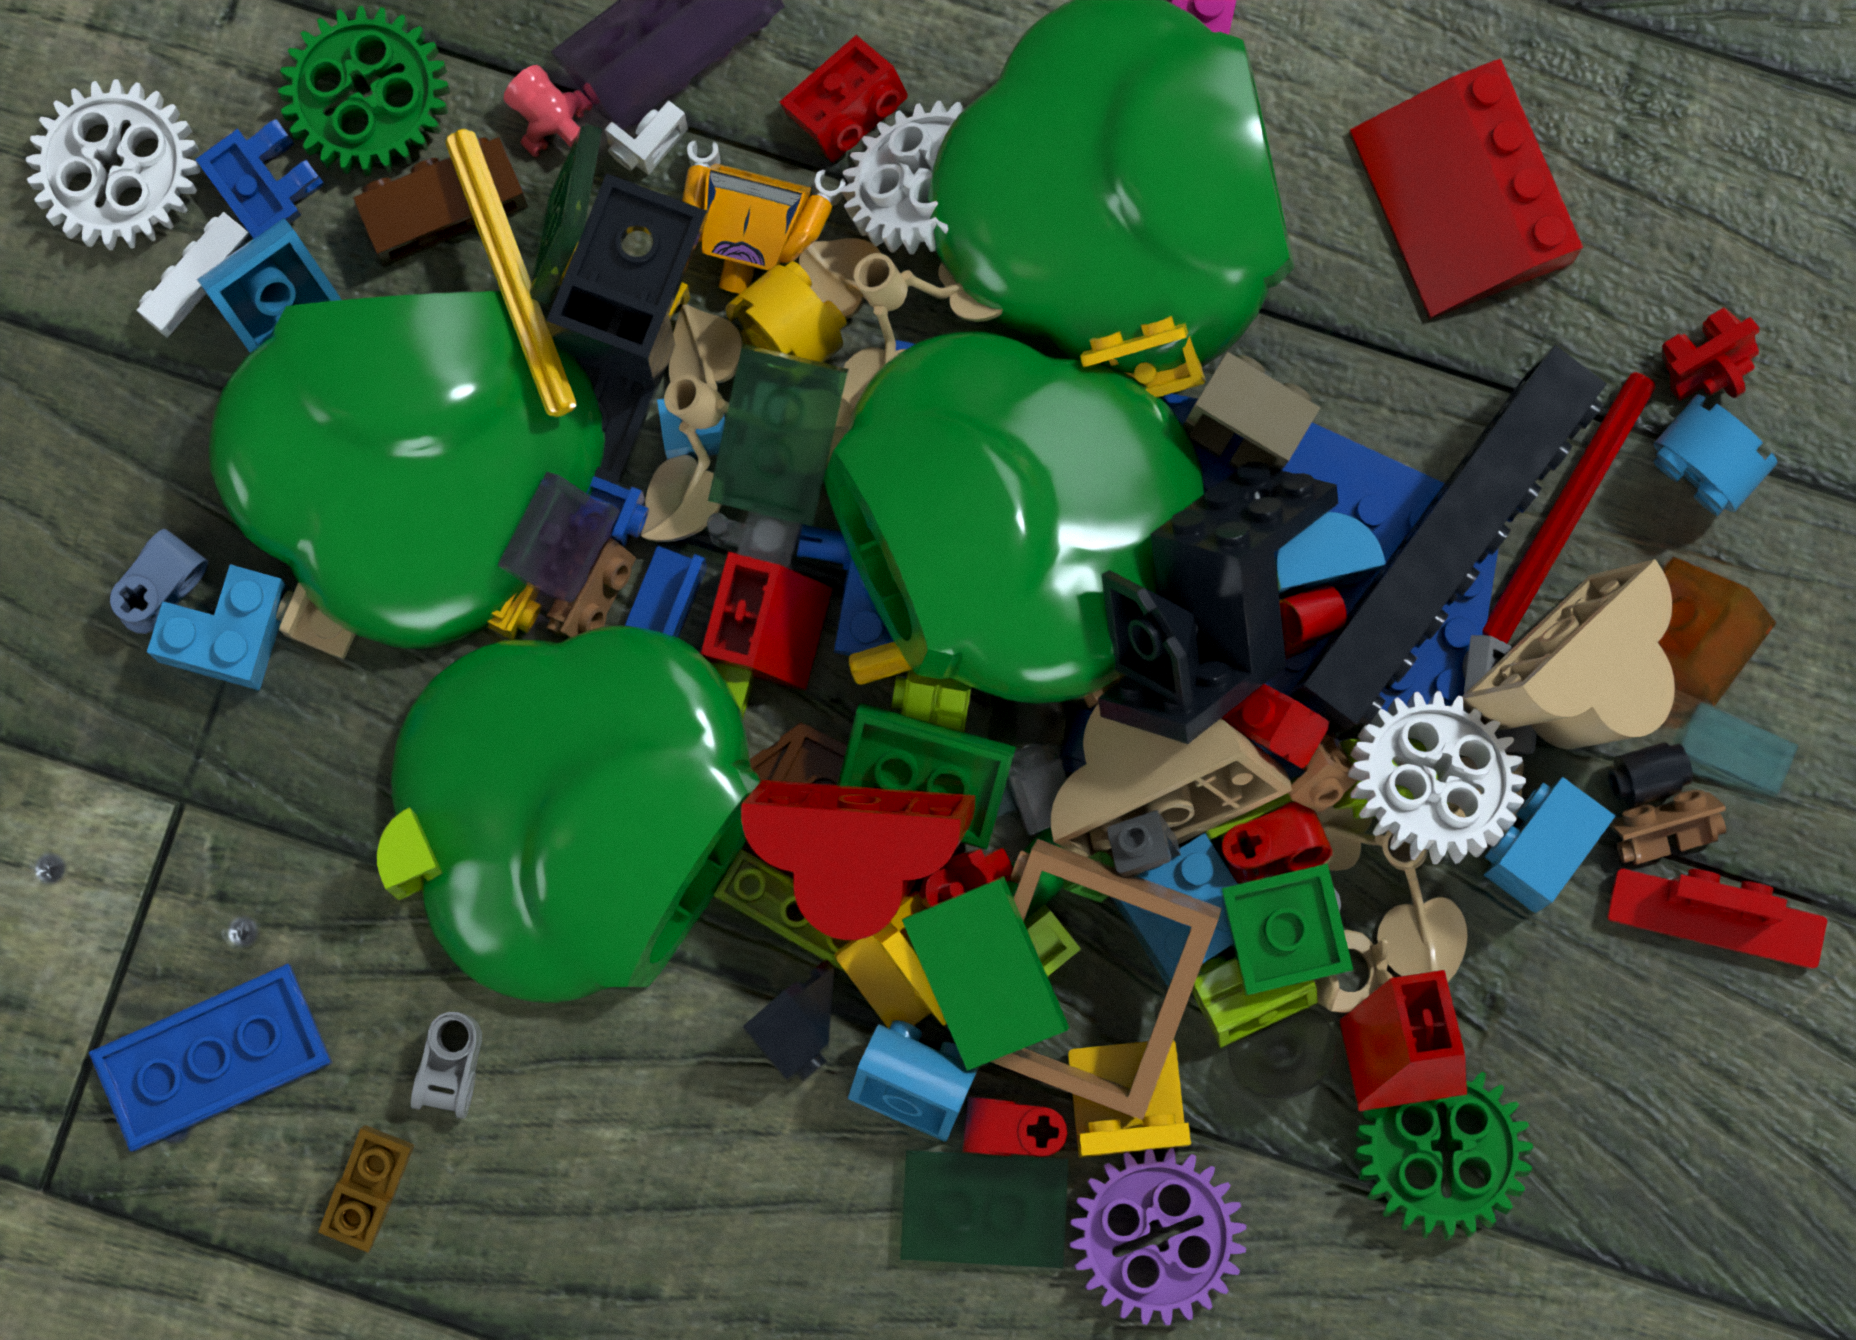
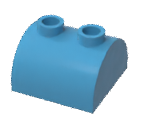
(264, 279)
(1329, 552)
(912, 1080)

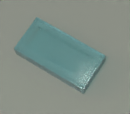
(1738, 749)

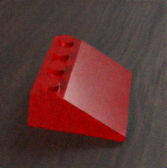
(1466, 190)

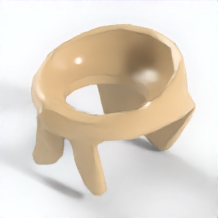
(1340, 1001)

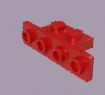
(1718, 915)

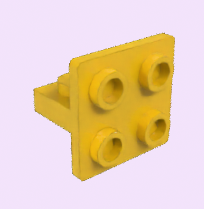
(890, 971)

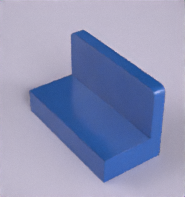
(667, 592)

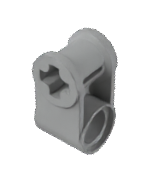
(447, 1068)

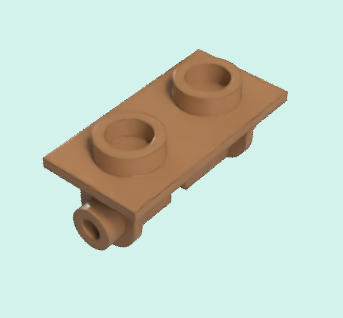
(590, 608)
(1689, 817)

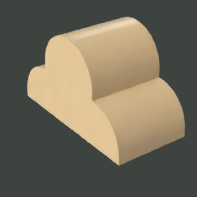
(1589, 665)
(1144, 772)

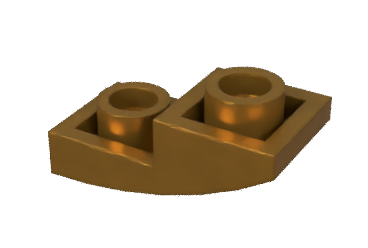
(366, 1188)

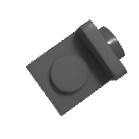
(1142, 843)

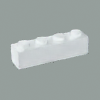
(179, 286)

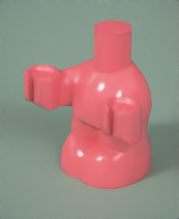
(544, 108)

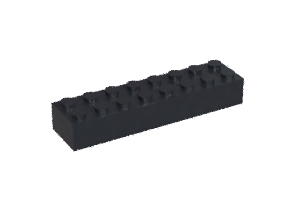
(1447, 540)

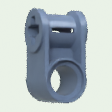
(162, 572)

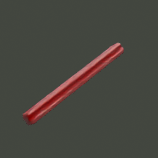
(1569, 507)

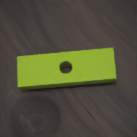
(765, 897)

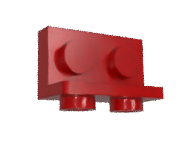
(845, 97)

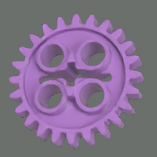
(1175, 1283)

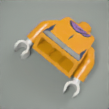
(754, 216)

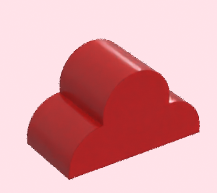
(853, 846)

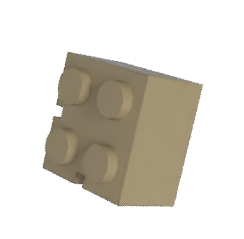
(1255, 406)

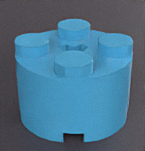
(1713, 455)

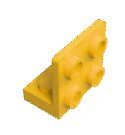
(1109, 1131)

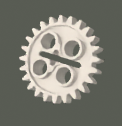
(68, 154)
(893, 179)
(1427, 819)

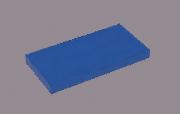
(210, 1057)

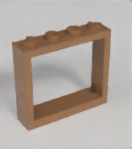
(1144, 894)

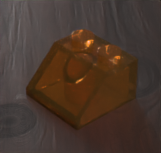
(1710, 630)

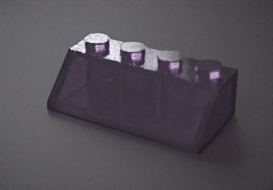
(653, 48)

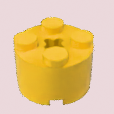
(788, 316)

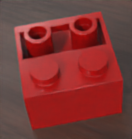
(766, 621)
(1405, 1043)

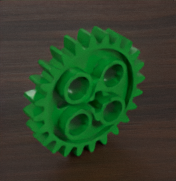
(339, 53)
(1492, 1151)

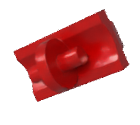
(1717, 362)
(963, 874)

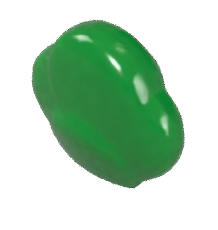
(1116, 184)
(396, 457)
(992, 501)
(573, 806)

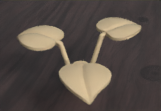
(856, 270)
(680, 487)
(1418, 935)

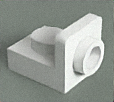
(655, 138)

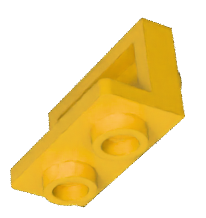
(1155, 334)

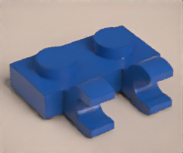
(247, 184)

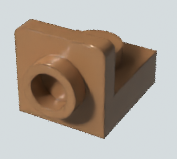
(1324, 776)

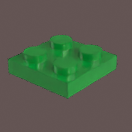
(1286, 929)

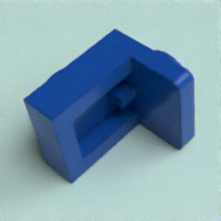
(629, 502)

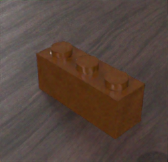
(430, 204)

